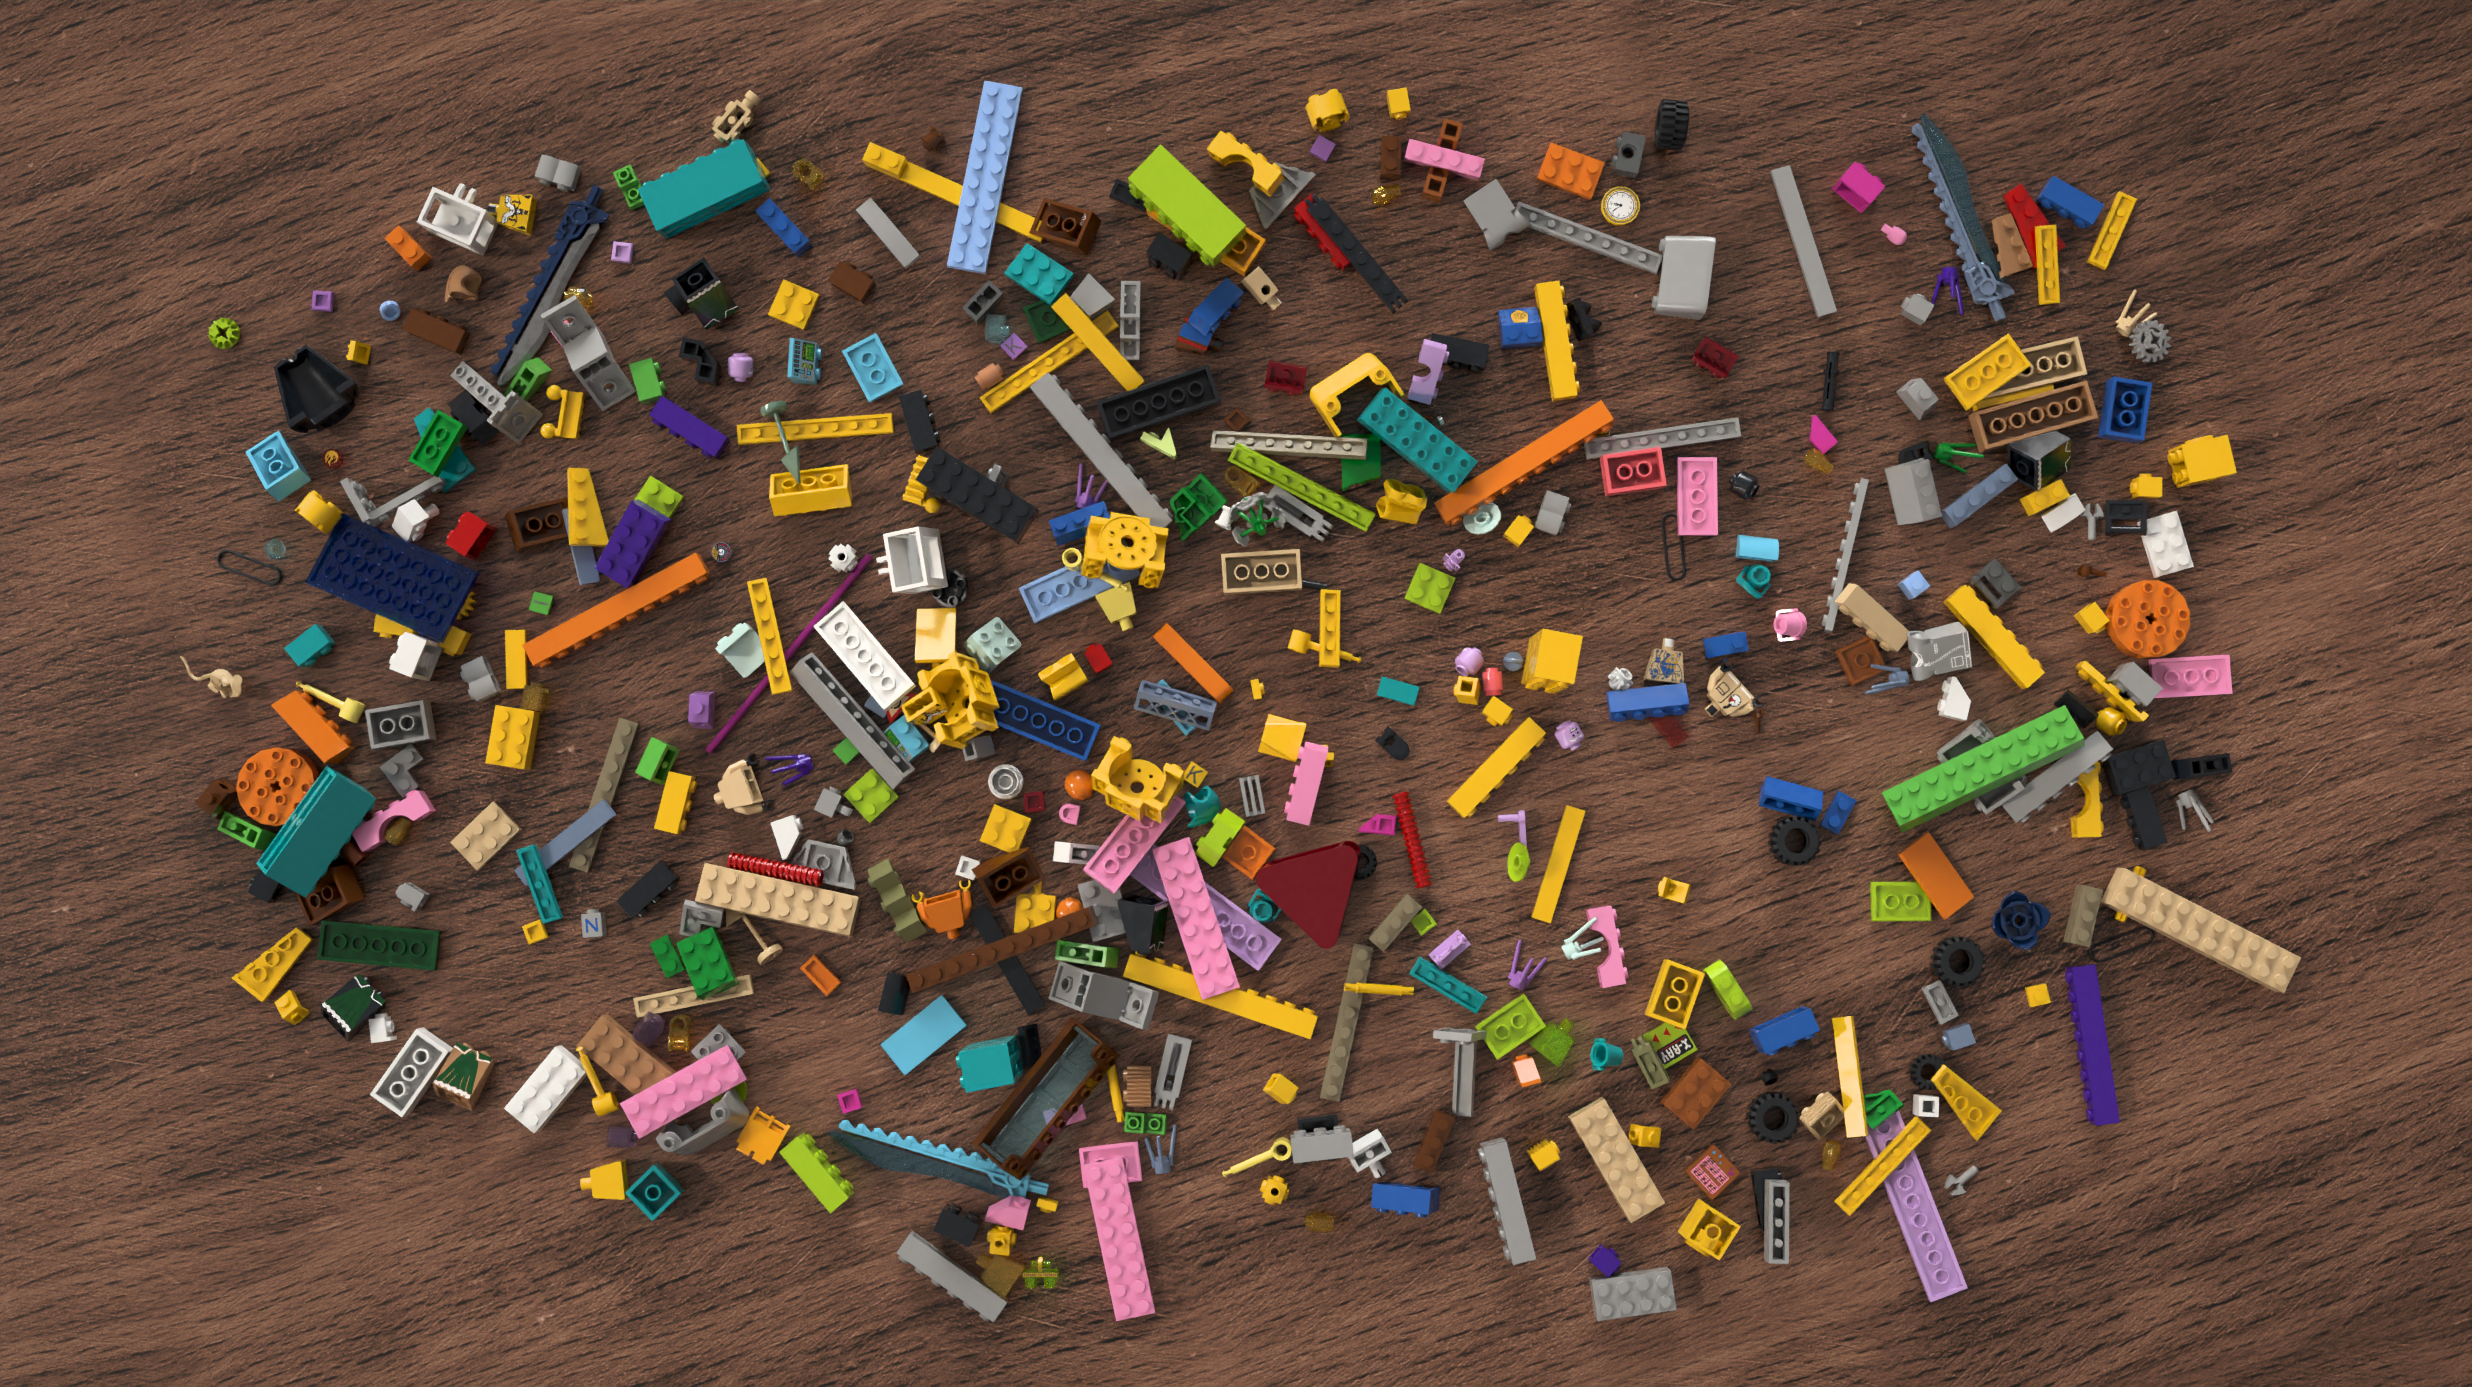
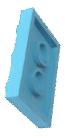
(872, 368)

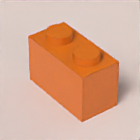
(408, 248)

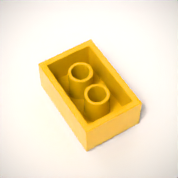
(512, 737)
(1674, 994)

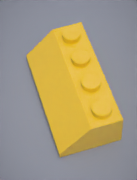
(818, 490)

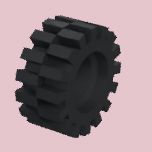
(1371, 863)
(1917, 1066)

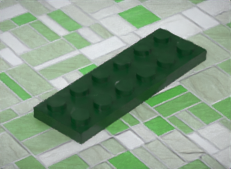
(379, 945)

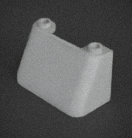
(1685, 276)
(1968, 739)
(726, 1117)

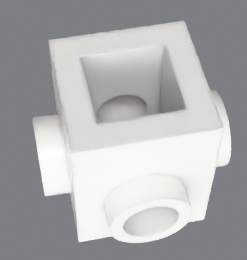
(848, 563)

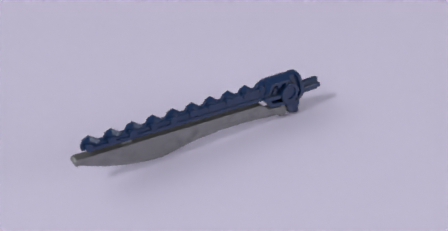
(578, 226)

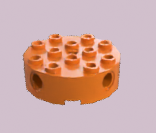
(2142, 637)
(260, 780)

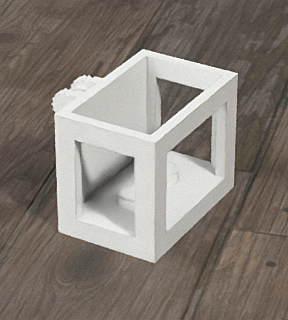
(459, 219)
(914, 560)

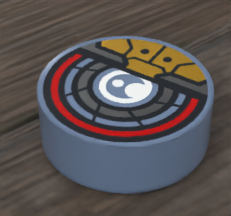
(721, 552)

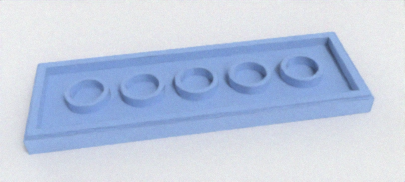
(1068, 588)

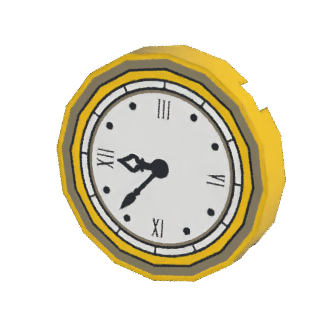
(1620, 206)

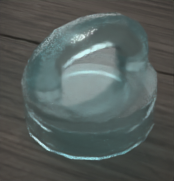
(274, 549)

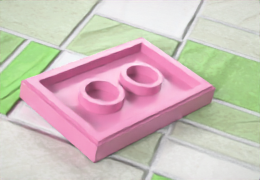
(1127, 1150)

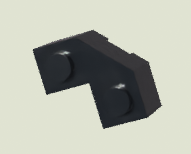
(708, 368)
(470, 413)

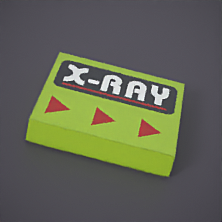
(1670, 1043)

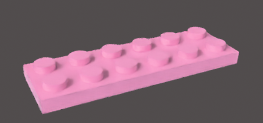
(1127, 847)
(683, 1091)

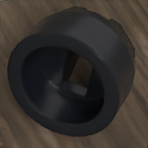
(1769, 1078)

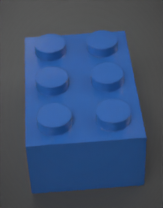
(2125, 410)
(1784, 1030)

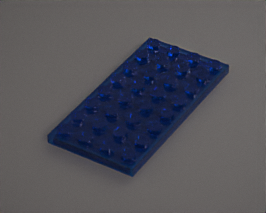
(392, 578)

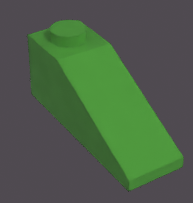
(529, 378)
(246, 831)
(1087, 954)

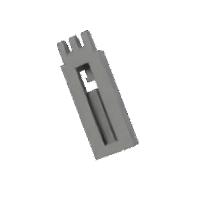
(1293, 511)
(1174, 1064)

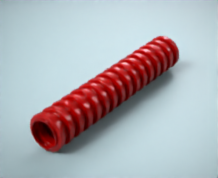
(1412, 840)
(775, 869)

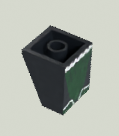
(705, 293)
(2039, 459)
(1144, 922)
(353, 1006)

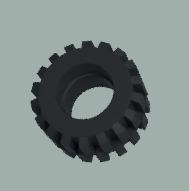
(1671, 124)
(1811, 838)
(1973, 965)
(1789, 1122)

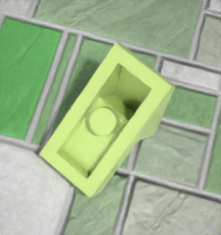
(1165, 445)

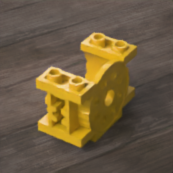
(1105, 532)
(956, 682)
(1148, 802)

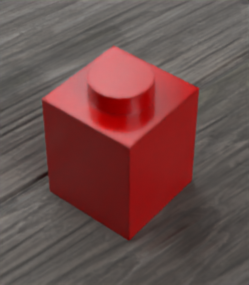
(1098, 658)

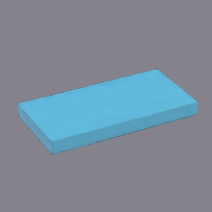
(923, 1034)

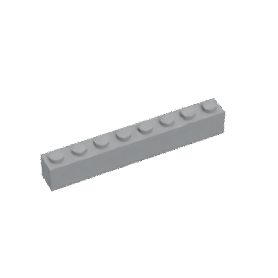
(852, 720)

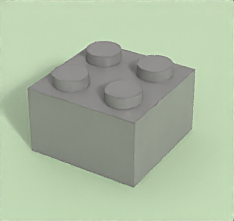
(2134, 684)

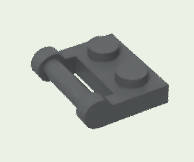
(1998, 579)

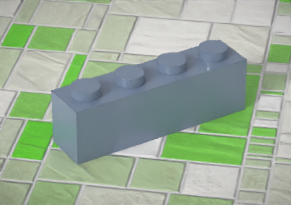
(1978, 495)

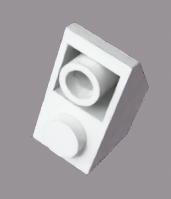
(1955, 701)

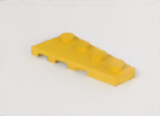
(584, 514)
(2111, 692)
(271, 967)
(1968, 1104)

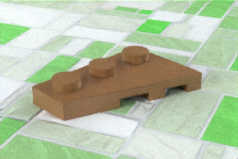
(2012, 251)

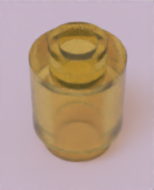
(1319, 1222)

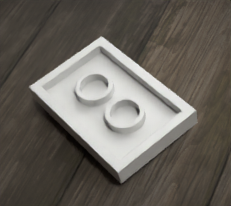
(2166, 545)

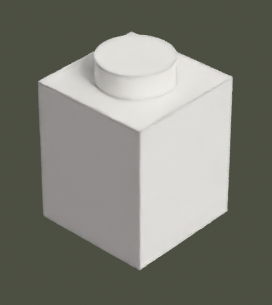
(1925, 1105)

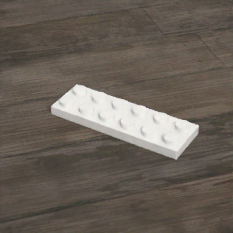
(864, 656)

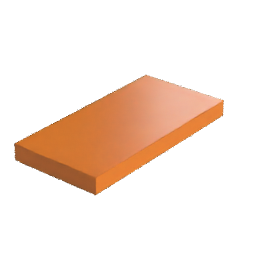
(1936, 875)

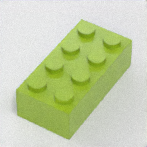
(817, 1172)

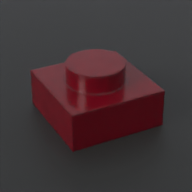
(1034, 802)

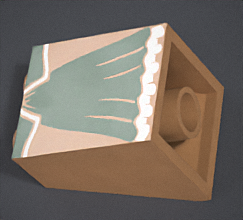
(463, 1076)

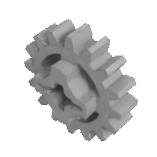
(2148, 343)

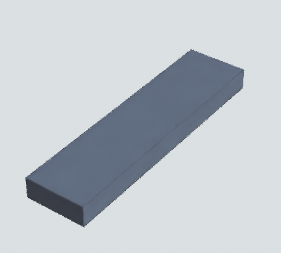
(583, 559)

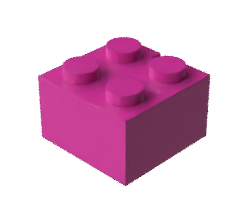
(1858, 187)

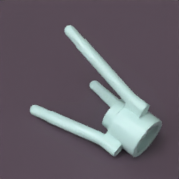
(1574, 950)

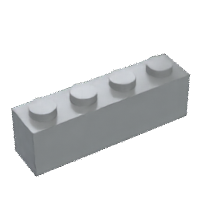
(1776, 1222)

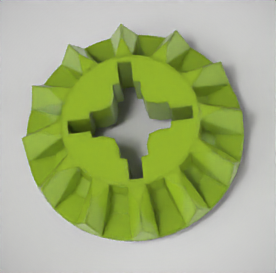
(232, 333)

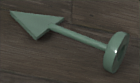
(791, 460)

